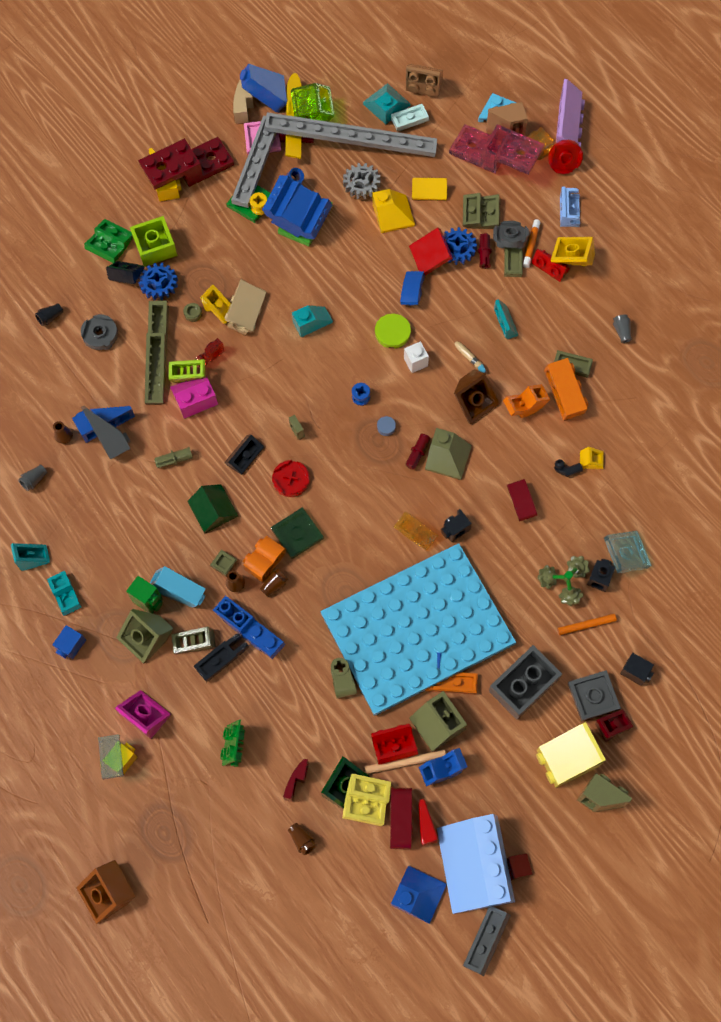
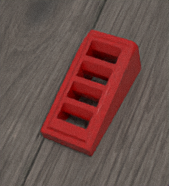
(427, 829)

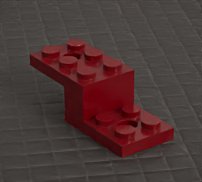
(186, 162)

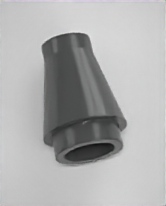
(623, 327)
(32, 477)

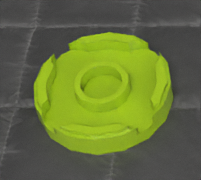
(392, 330)

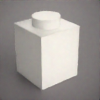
(416, 357)

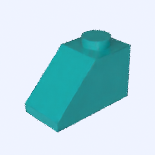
(310, 319)

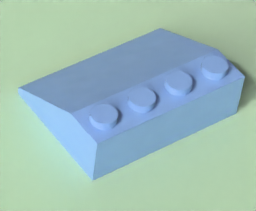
(475, 864)

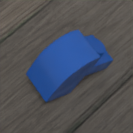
(443, 768)

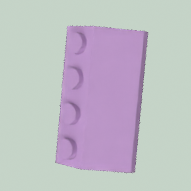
(570, 113)

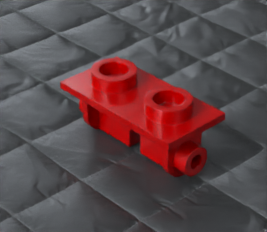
(543, 261)

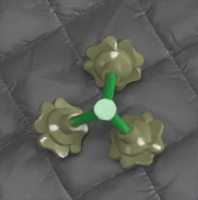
(576, 568)

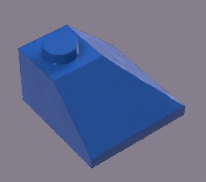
(418, 894)

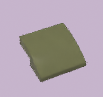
(481, 211)

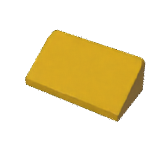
(429, 188)

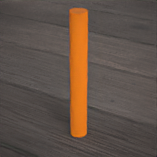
(586, 624)

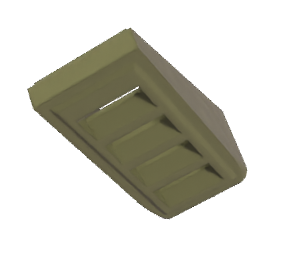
(209, 636)

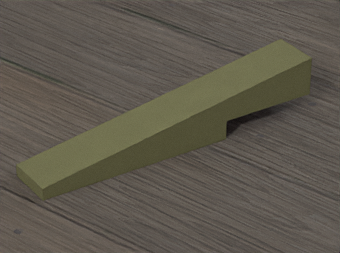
(156, 352)

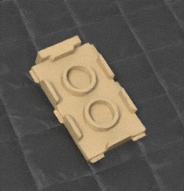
(245, 307)

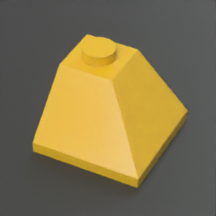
(392, 210)
(574, 251)

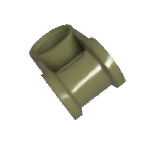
(342, 681)

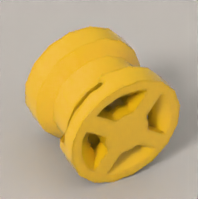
(259, 198)

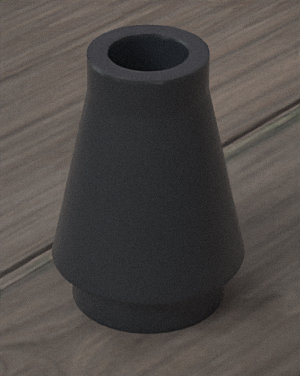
(48, 314)

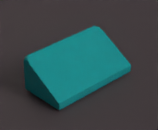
(505, 319)

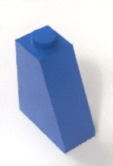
(265, 86)

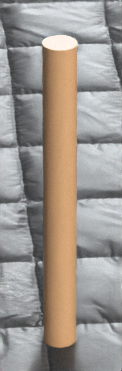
(404, 762)

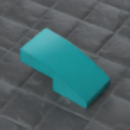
(64, 593)

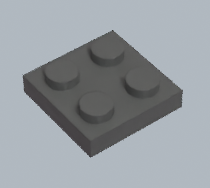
(594, 695)

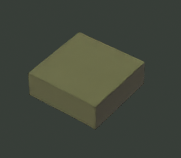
(296, 427)
(223, 563)

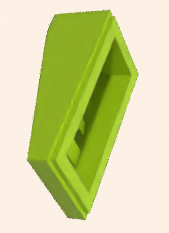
(175, 365)

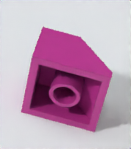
(194, 396)

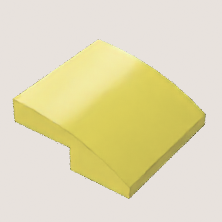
(366, 799)

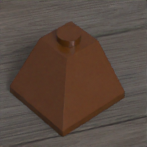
(475, 395)

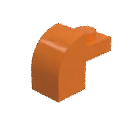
(528, 402)

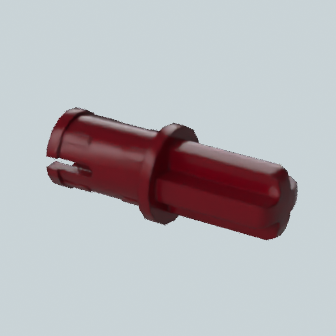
(484, 250)
(417, 451)

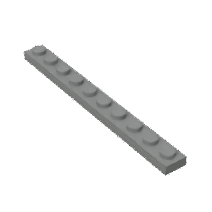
(350, 134)

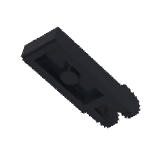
(220, 658)

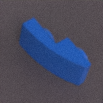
(411, 288)

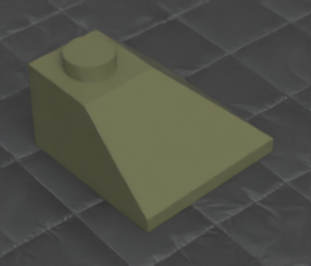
(448, 454)
(144, 633)

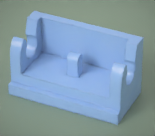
(569, 207)

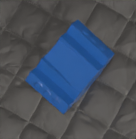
(296, 208)

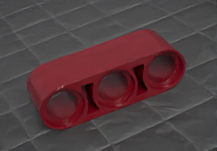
(401, 818)

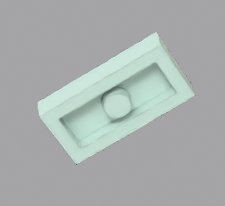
(409, 117)

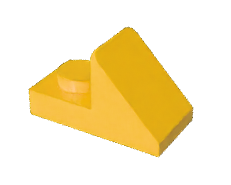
(215, 301)

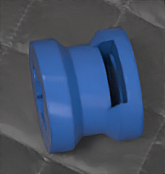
(363, 397)

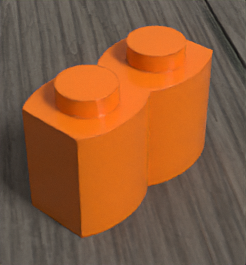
(264, 558)

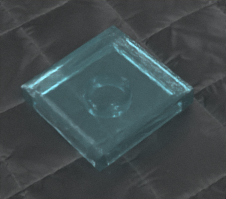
(627, 551)

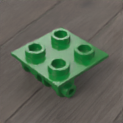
(231, 735)

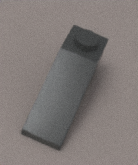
(110, 437)

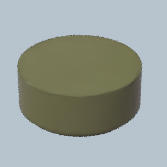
(192, 312)

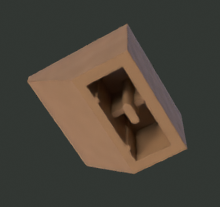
(423, 80)
(509, 116)

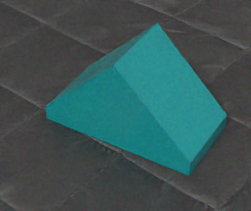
(29, 555)

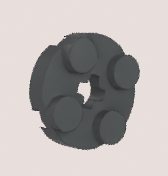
(510, 235)
(102, 341)

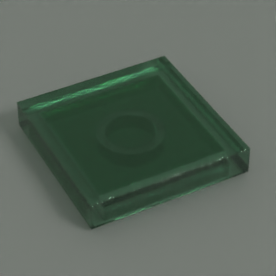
(297, 533)

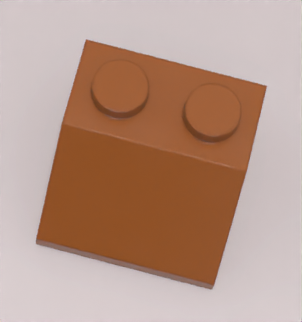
(105, 891)

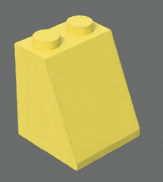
(570, 755)

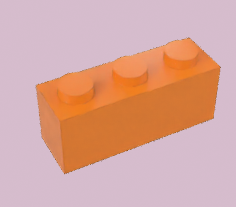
(566, 389)

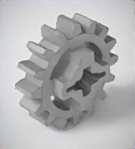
(361, 179)

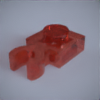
(212, 351)

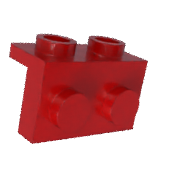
(394, 743)

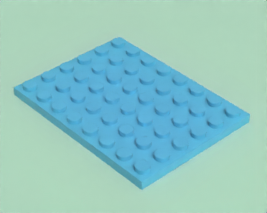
(403, 622)

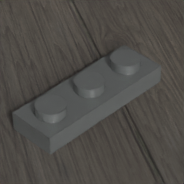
(486, 940)

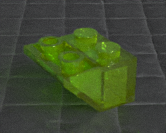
(313, 102)

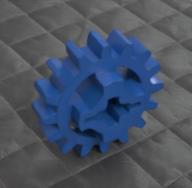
(460, 244)
(158, 281)

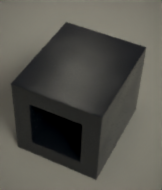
(637, 669)

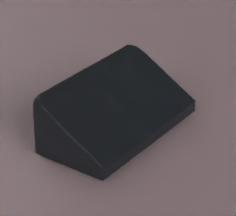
(124, 272)
(244, 454)

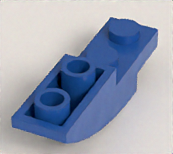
(248, 627)

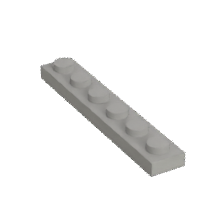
(253, 166)

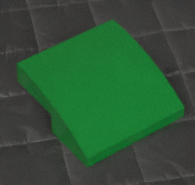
(109, 241)

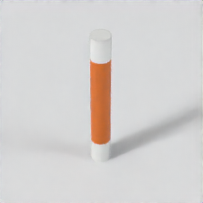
(531, 244)

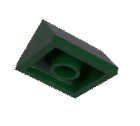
(212, 507)
(337, 785)

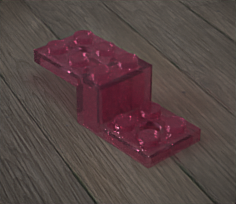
(496, 149)

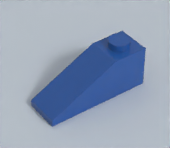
(113, 415)

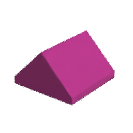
(143, 713)

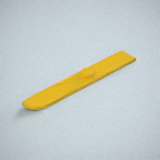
(293, 143)

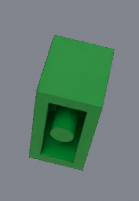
(145, 595)

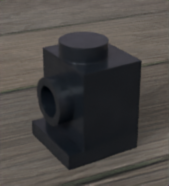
(456, 526)
(599, 580)

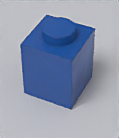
(68, 643)

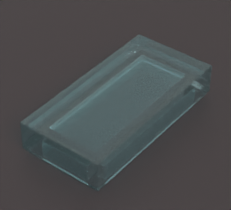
(110, 756)

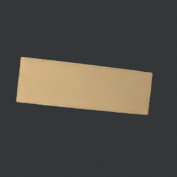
(241, 102)

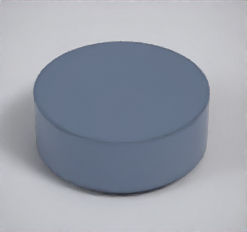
(386, 426)

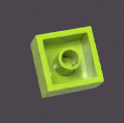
(153, 241)

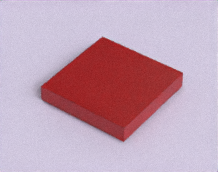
(430, 251)

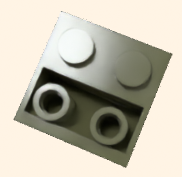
(438, 721)
(602, 795)

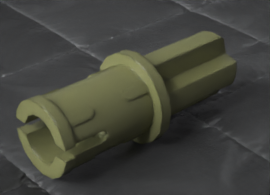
(173, 457)

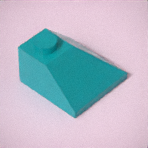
(386, 102)

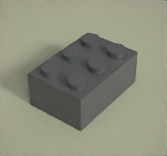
(525, 682)

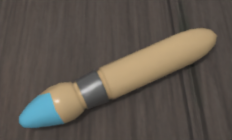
(478, 365)

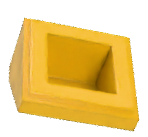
(591, 458)

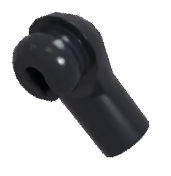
(561, 468)

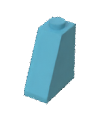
(178, 587)

